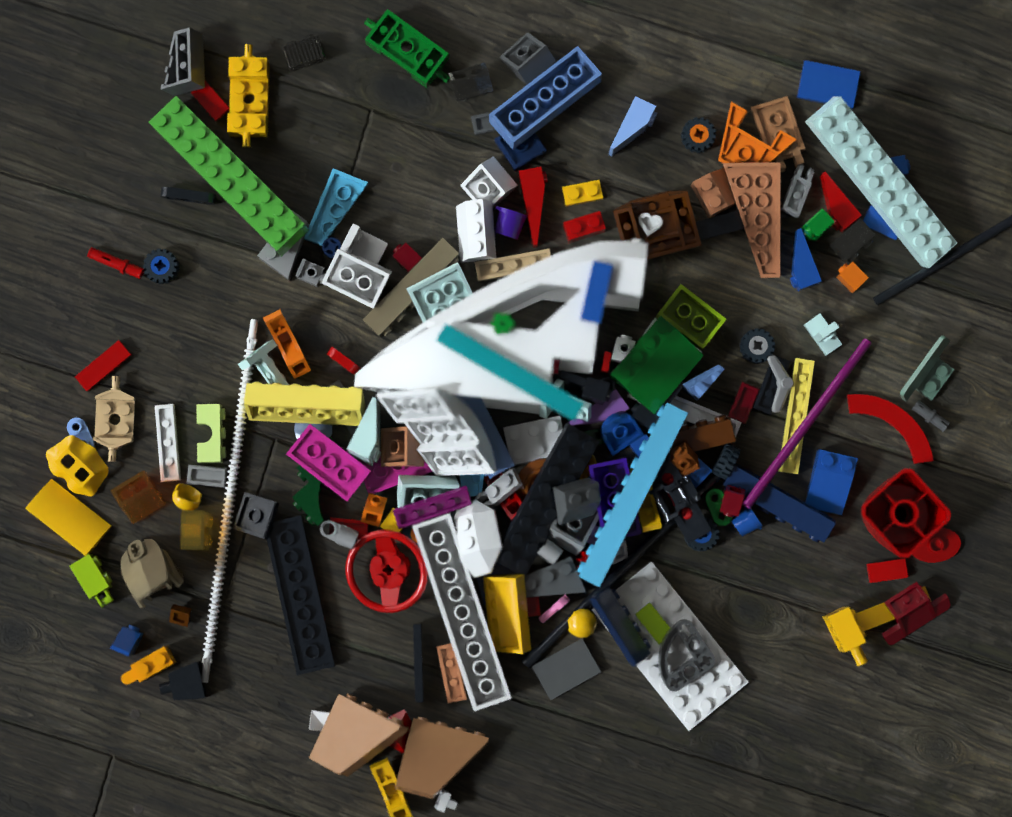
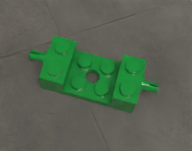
(425, 58)

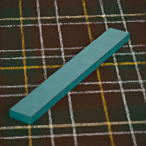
(510, 372)

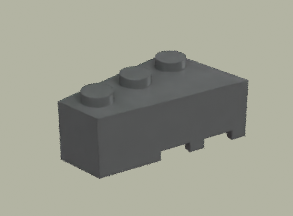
(554, 580)

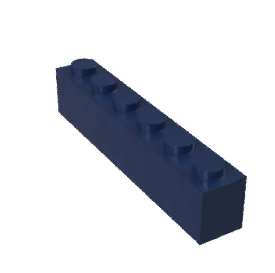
(783, 505)

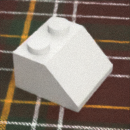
(489, 182)

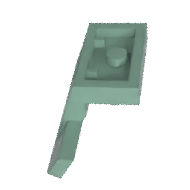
(930, 373)

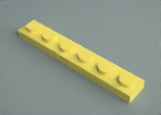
(797, 410)

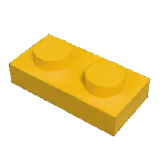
(582, 193)

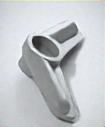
(783, 383)

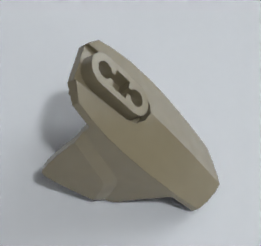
(148, 569)

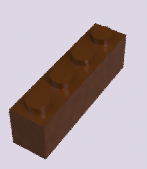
(706, 434)

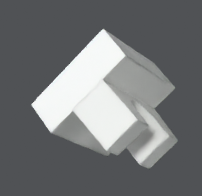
(444, 800)

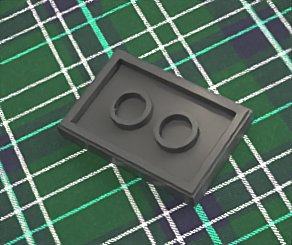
(566, 669)

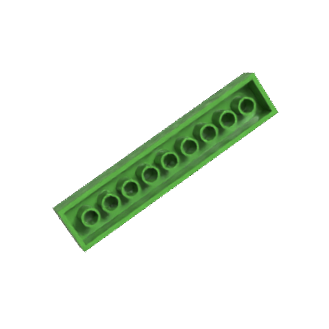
(229, 176)

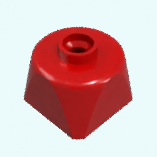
(923, 509)

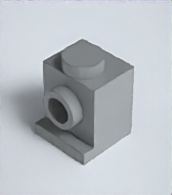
(302, 273)

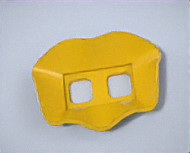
(85, 457)

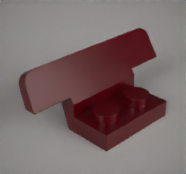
(912, 610)

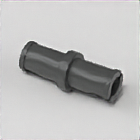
(931, 415)

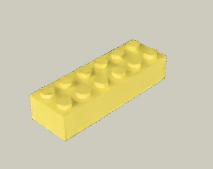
(304, 404)

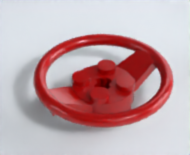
(389, 582)

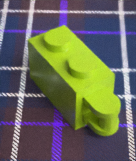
(93, 579)

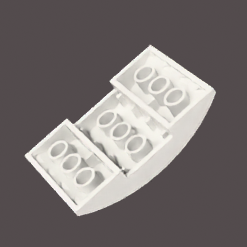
(446, 430)

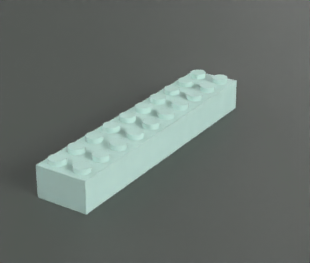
(881, 182)

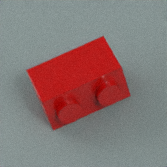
(584, 227)

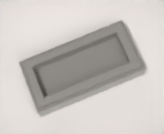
(206, 476)

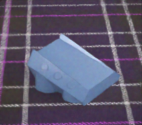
(698, 385)

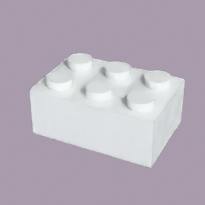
(532, 439)

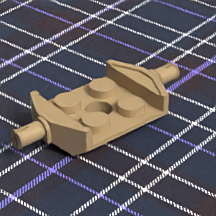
(108, 404)

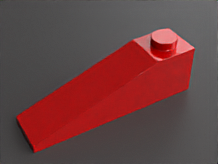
(533, 187)

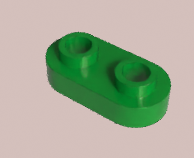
(714, 507)

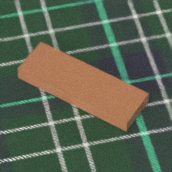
(451, 674)

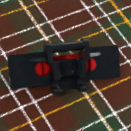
(684, 498)

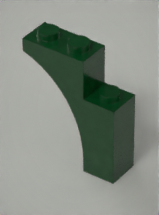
(309, 496)

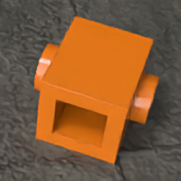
(374, 509)

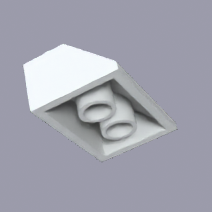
(476, 230)

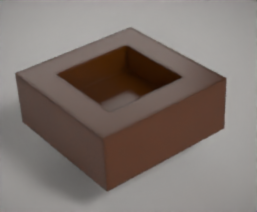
(180, 615)

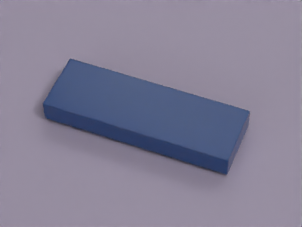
(596, 292)

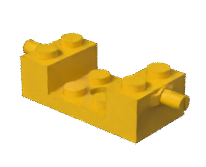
(248, 76)

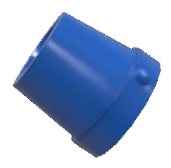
(747, 522)

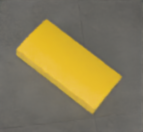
(68, 517)
(507, 612)

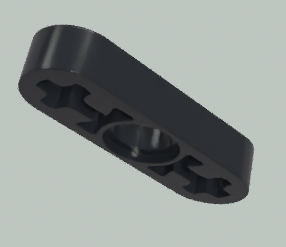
(188, 195)

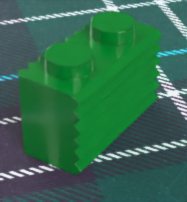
(817, 225)

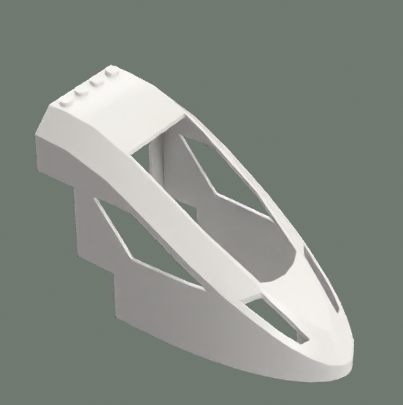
(423, 363)

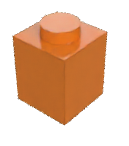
(851, 276)

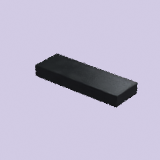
(768, 389)

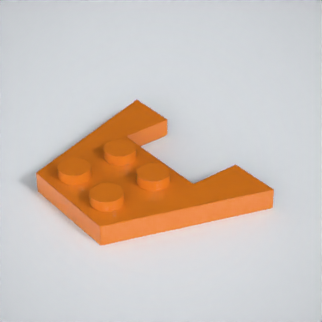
(743, 147)

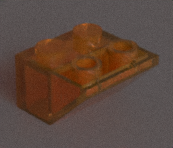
(138, 497)

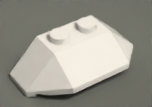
(478, 537)

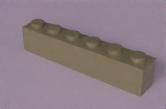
(397, 301)

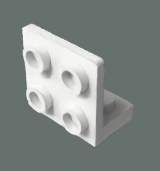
(363, 244)

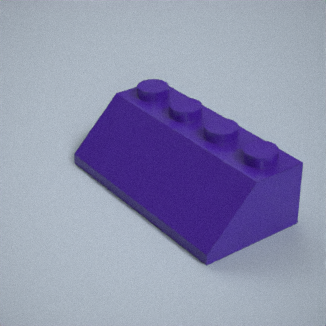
(610, 477)

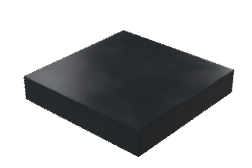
(256, 515)

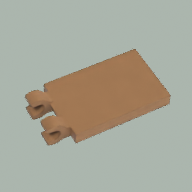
(778, 116)

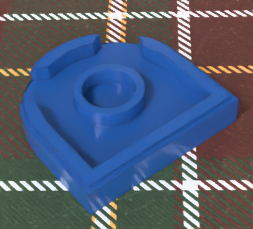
(620, 431)

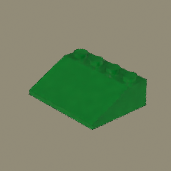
(656, 365)

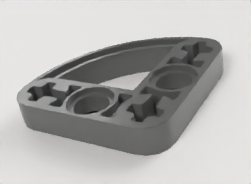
(697, 655)

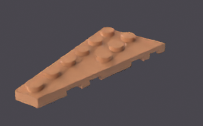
(758, 201)

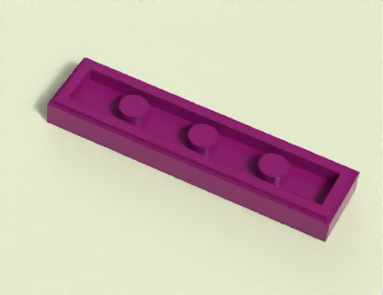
(432, 507)

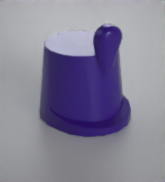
(509, 223)

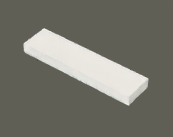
(167, 442)

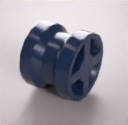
(331, 245)

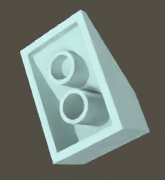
(366, 439)

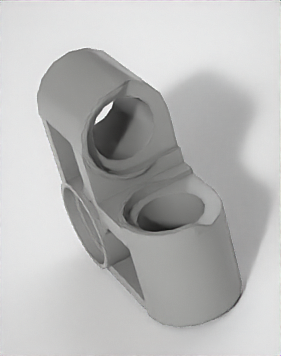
(342, 534)
(549, 552)

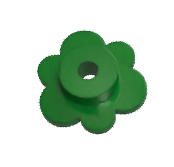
(498, 319)

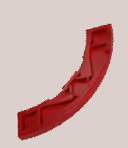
(897, 419)

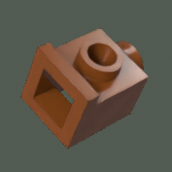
(684, 459)

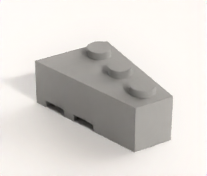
(285, 264)

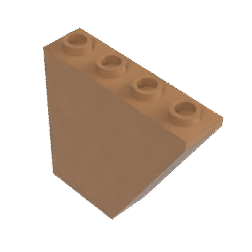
(354, 735)
(435, 756)

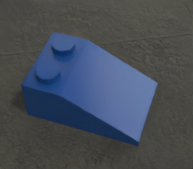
(830, 481)

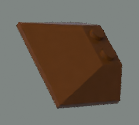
(678, 227)

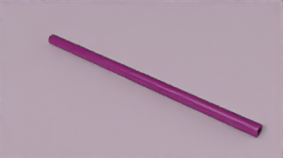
(806, 424)

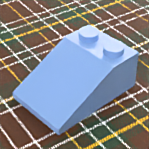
(635, 123)

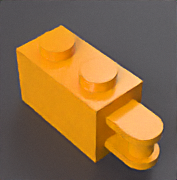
(149, 666)

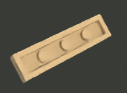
(507, 265)

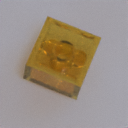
(195, 530)

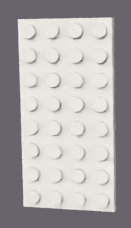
(707, 691)

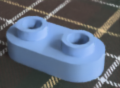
(83, 433)

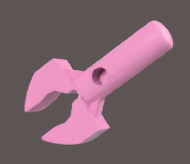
(554, 608)

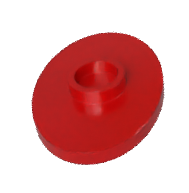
(939, 547)

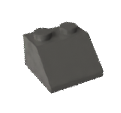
(528, 58)
(576, 500)

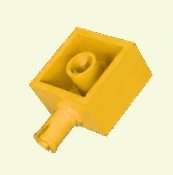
(847, 633)

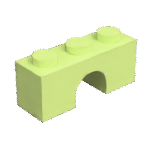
(212, 450)

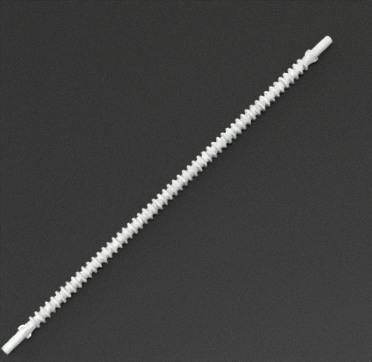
(207, 658)

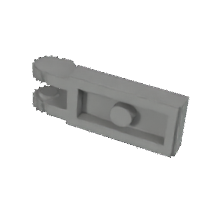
(797, 192)
(500, 489)

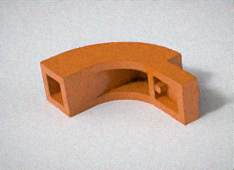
(287, 344)

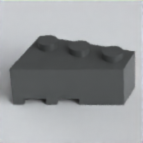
(186, 63)

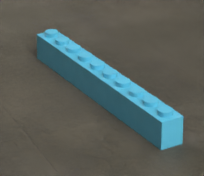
(633, 494)

